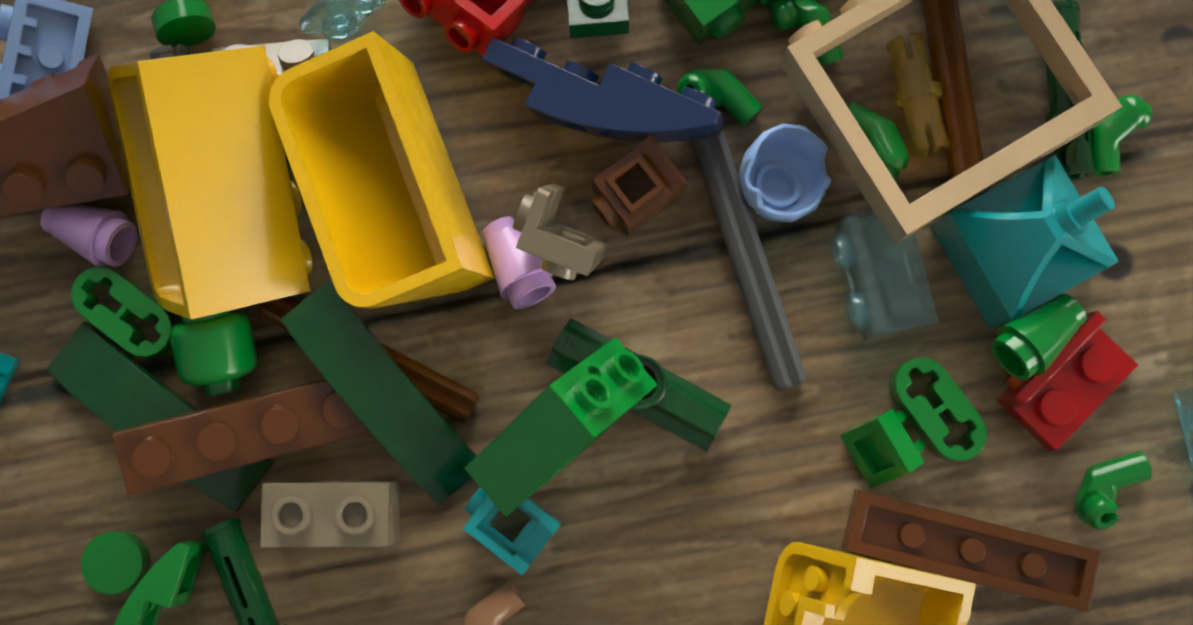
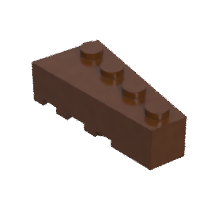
(60, 142)

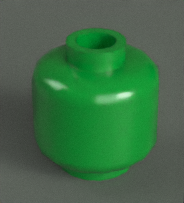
(214, 351)

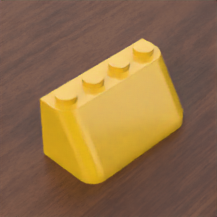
(376, 176)
(210, 180)

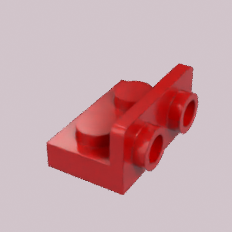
(1072, 386)

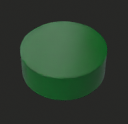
(183, 22)
(115, 562)

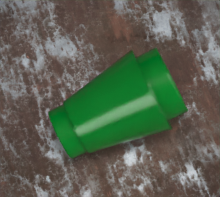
(1036, 338)

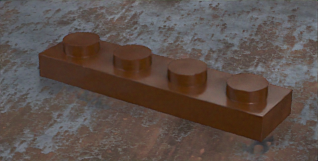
(233, 435)
(971, 550)

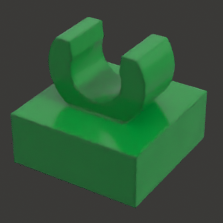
(883, 448)

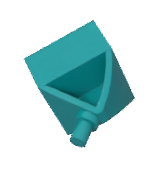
(1026, 241)

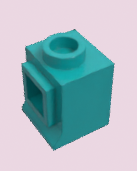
(529, 542)

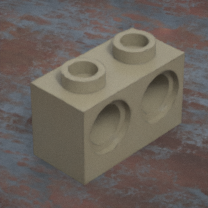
(330, 514)

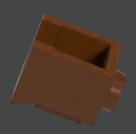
(660, 171)

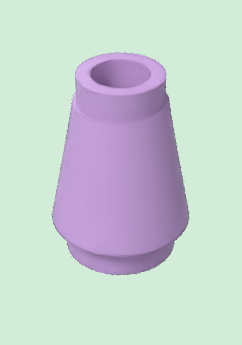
(93, 232)
(515, 271)

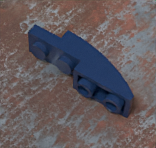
(623, 107)

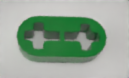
(117, 323)
(948, 400)

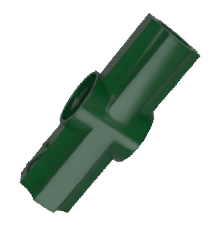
(674, 404)

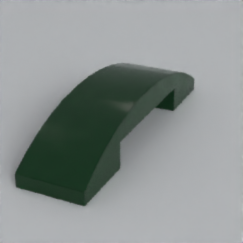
(380, 392)
(128, 395)

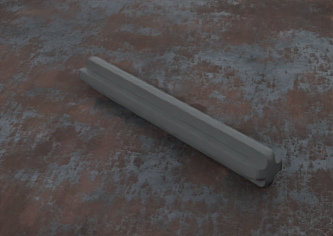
(749, 262)

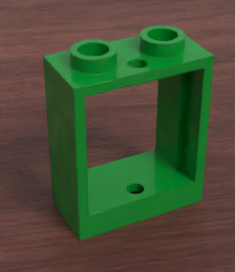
(560, 425)

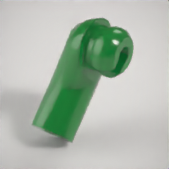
(800, 13)
(726, 90)
(1109, 133)
(884, 138)
(1101, 484)

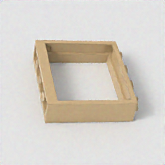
(1053, 40)

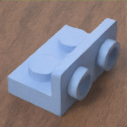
(40, 41)

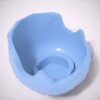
(784, 173)

